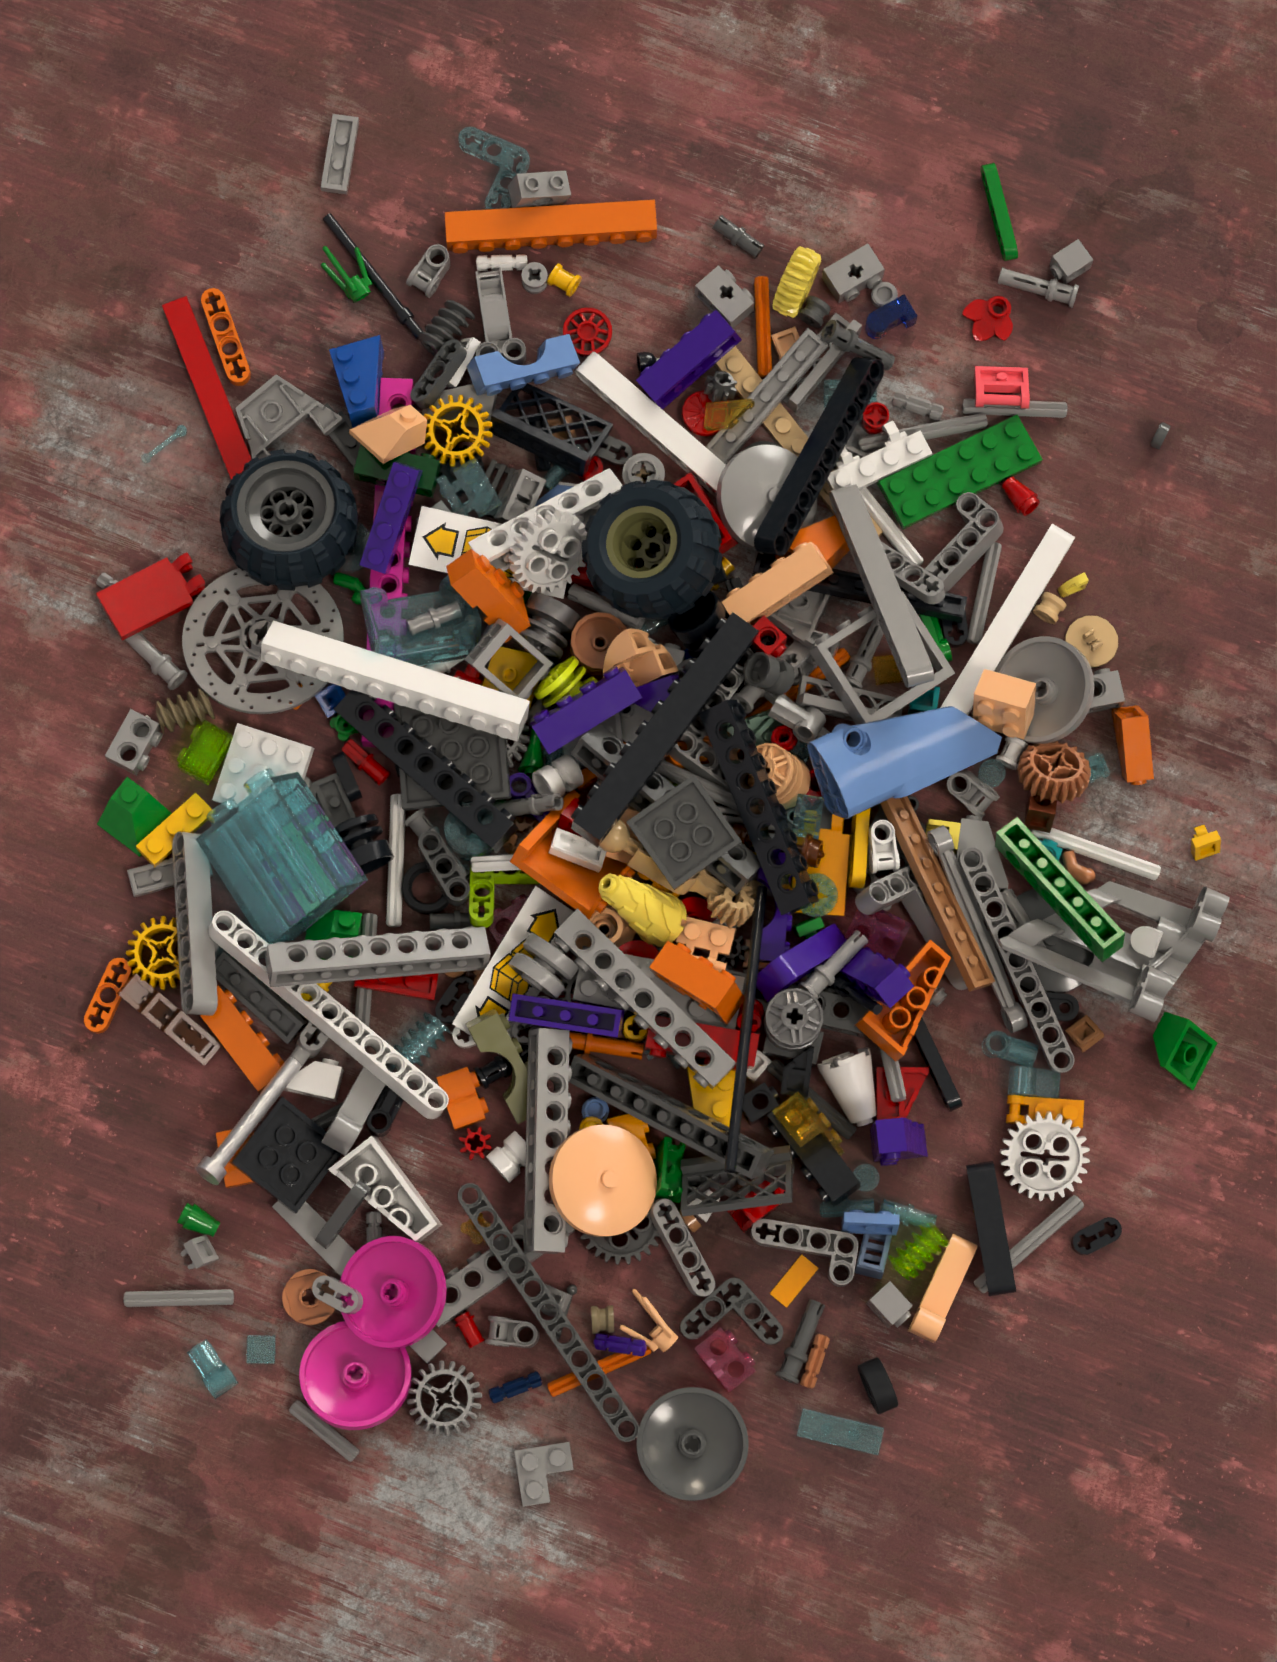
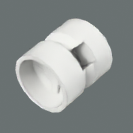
(559, 778)
(510, 1157)

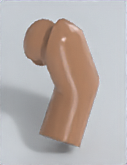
(1081, 874)

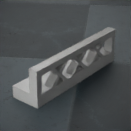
(820, 370)
(834, 707)

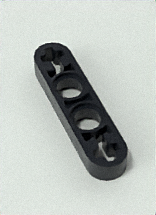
(936, 1067)

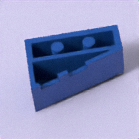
(359, 377)

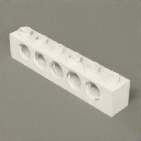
(578, 501)

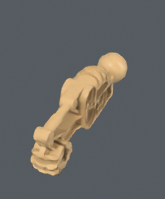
(718, 894)

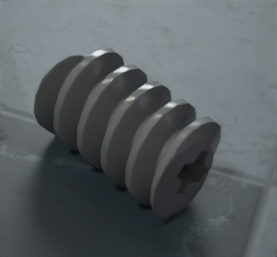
(445, 325)

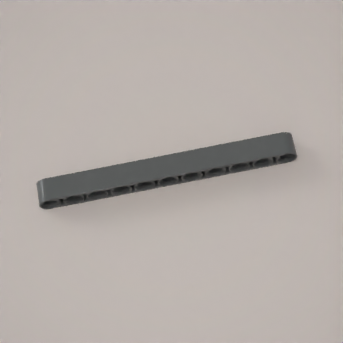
(551, 1326)

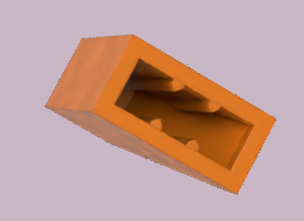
(826, 536)
(1133, 744)

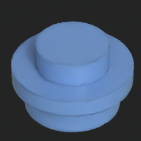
(596, 1108)

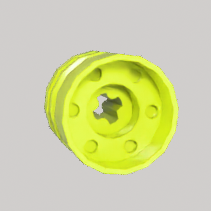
(562, 681)

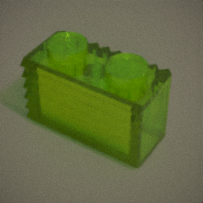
(205, 752)

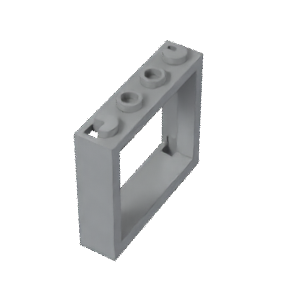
(844, 689)

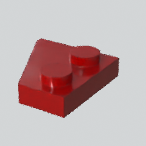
(913, 1080)

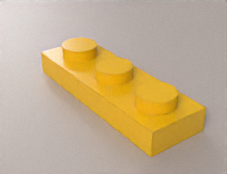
(186, 818)

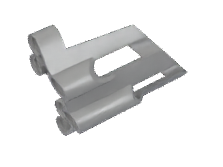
(1128, 973)

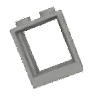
(488, 647)

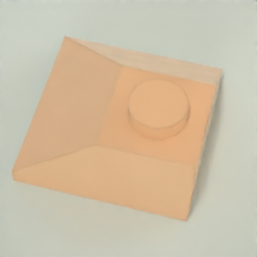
(392, 433)

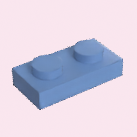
(870, 1223)

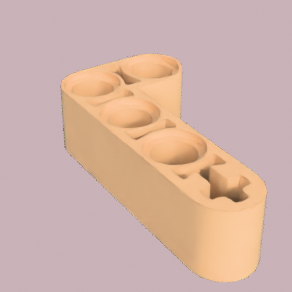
(942, 1288)

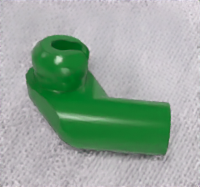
(351, 583)

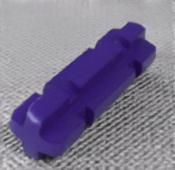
(620, 1344)

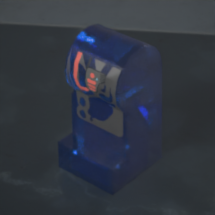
(890, 316)

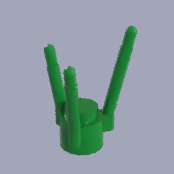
(354, 287)

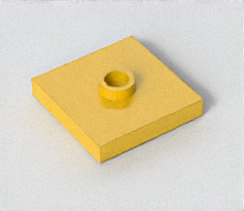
(510, 668)

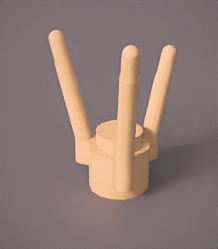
(661, 1335)

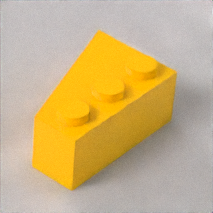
(713, 1102)

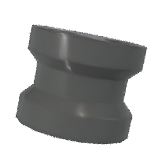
(814, 312)

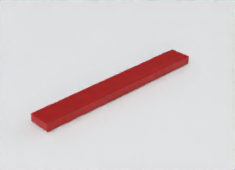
(207, 385)

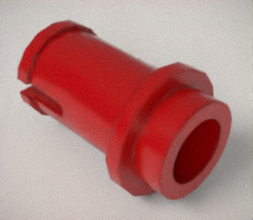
(469, 1329)

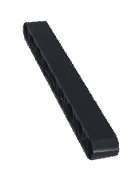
(818, 456)

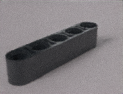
(991, 1228)

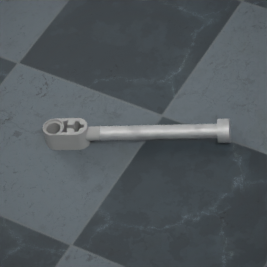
(212, 1167)

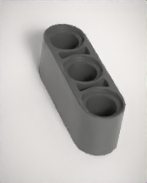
(443, 855)

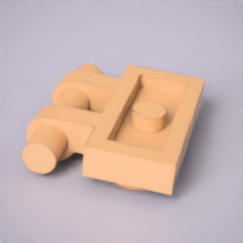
(707, 937)

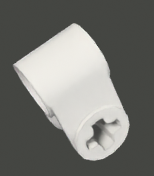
(882, 849)

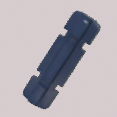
(515, 1387)

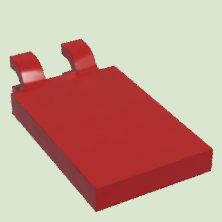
(150, 595)

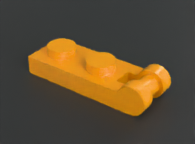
(1066, 1107)

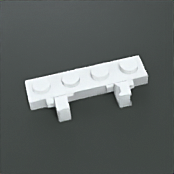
(898, 454)

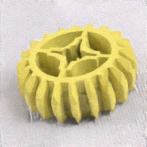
(796, 281)

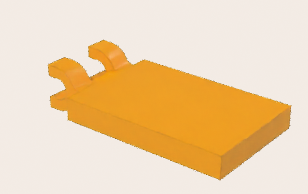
(834, 863)

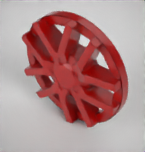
(588, 331)

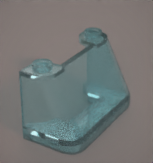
(391, 636)

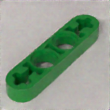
(999, 212)

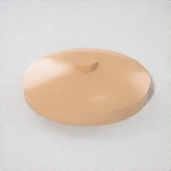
(602, 1180)

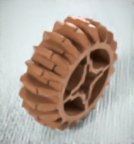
(1054, 771)

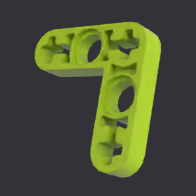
(488, 880)

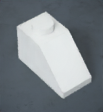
(318, 1080)

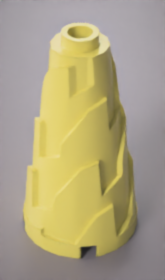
(647, 909)

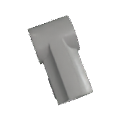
(804, 722)

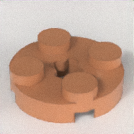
(293, 1299)

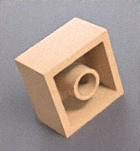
(1004, 703)

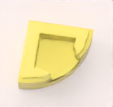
(1073, 585)

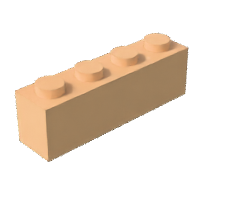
(778, 585)

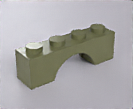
(491, 1035)

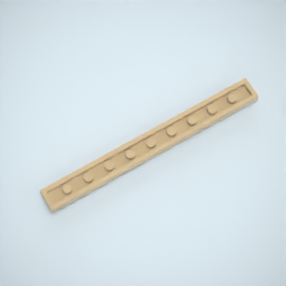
(779, 423)

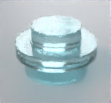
(868, 1177)

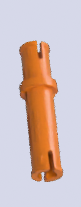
(605, 1045)

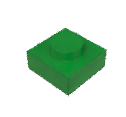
(808, 927)

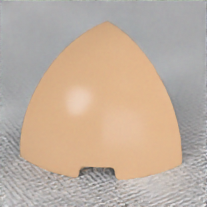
(639, 657)

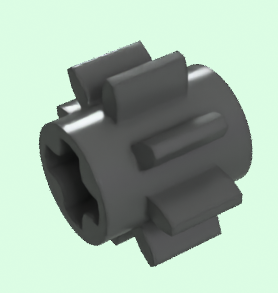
(720, 386)

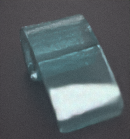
(1033, 1082)

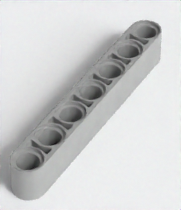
(193, 919)

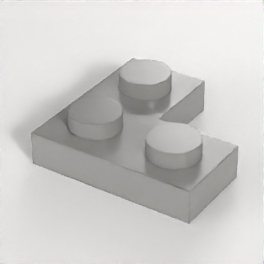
(535, 1464)

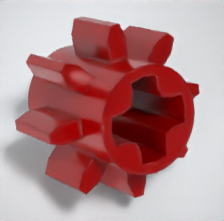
(471, 1137)

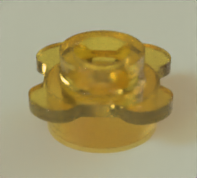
(468, 1228)

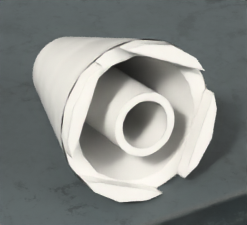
(852, 1084)

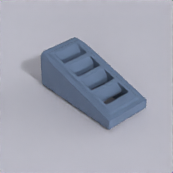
(870, 1269)

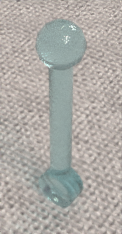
(180, 431)

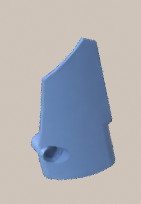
(896, 757)

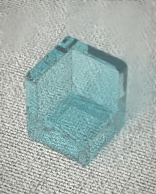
(808, 815)

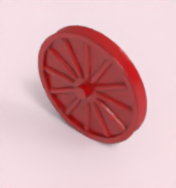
(694, 413)

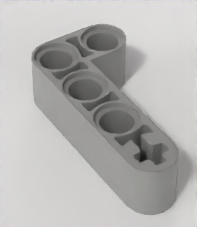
(973, 530)
(354, 1111)
(803, 1245)

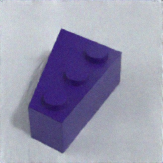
(897, 1140)

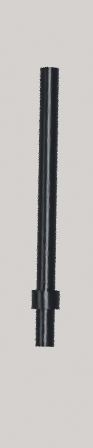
(403, 313)

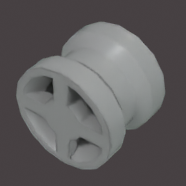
(531, 283)

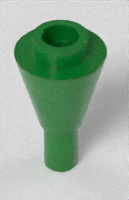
(533, 756)

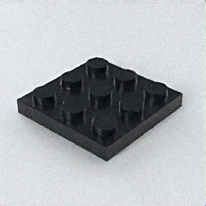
(286, 1155)

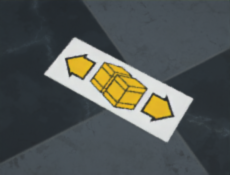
(445, 537)
(499, 981)

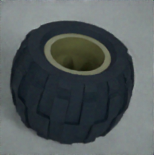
(678, 571)

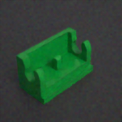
(669, 1170)

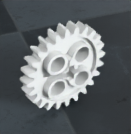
(544, 569)
(1041, 1180)

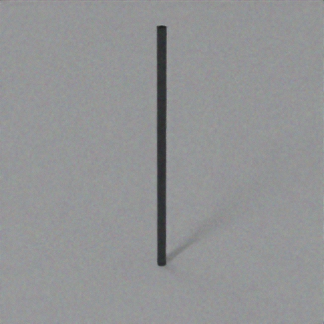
(745, 1030)

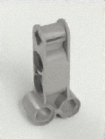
(496, 318)

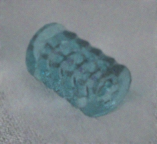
(422, 1039)

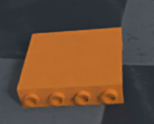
(563, 878)

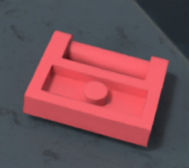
(1001, 380)

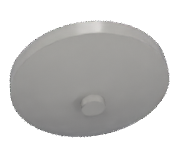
(750, 487)
(1062, 685)

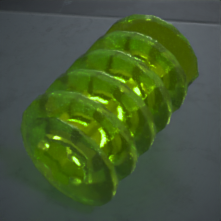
(919, 1251)

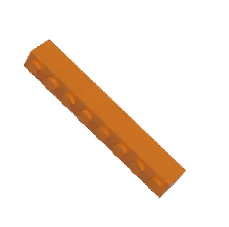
(551, 226)

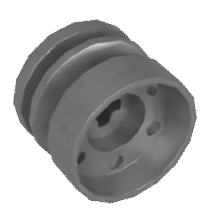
(547, 624)
(779, 1027)

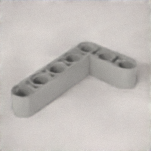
(694, 738)
(905, 888)

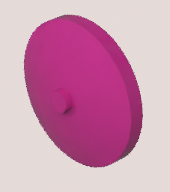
(399, 1289)
(352, 1380)

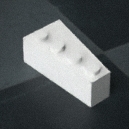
(390, 1188)

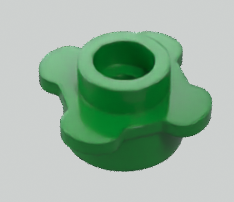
(343, 733)

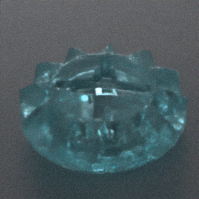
(825, 905)

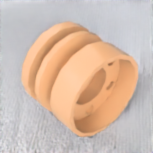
(787, 773)

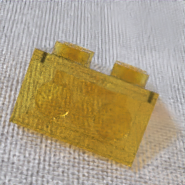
(803, 1123)

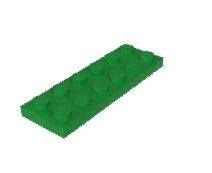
(959, 469)

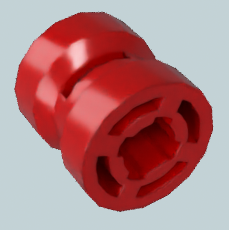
(875, 412)

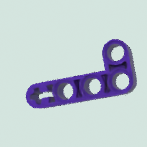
(799, 961)

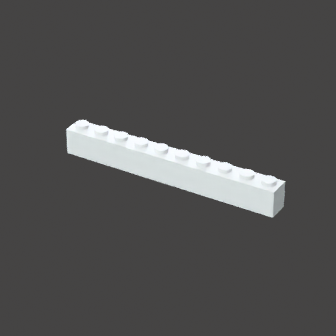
(395, 680)

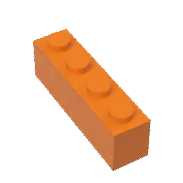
(241, 1042)

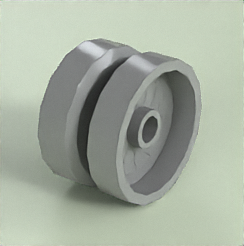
(541, 969)

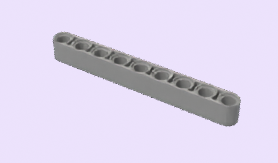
(881, 586)
(1025, 970)

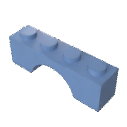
(493, 372)

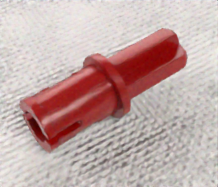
(365, 761)

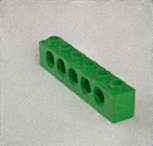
(1059, 889)

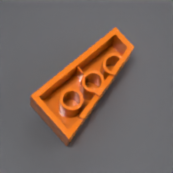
(896, 1025)

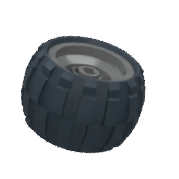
(297, 486)

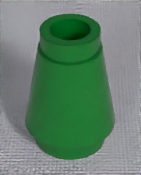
(198, 1220)

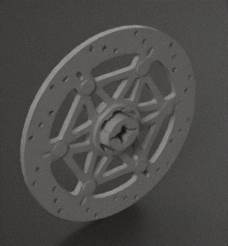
(257, 630)

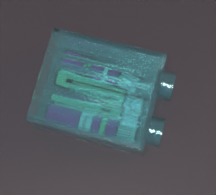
(280, 856)

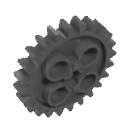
(632, 1247)

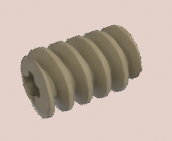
(184, 710)

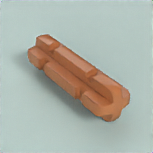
(814, 1361)

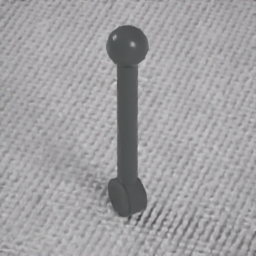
(572, 1290)

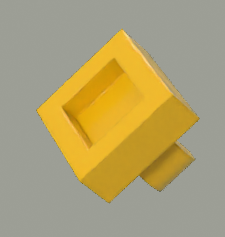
(1204, 843)

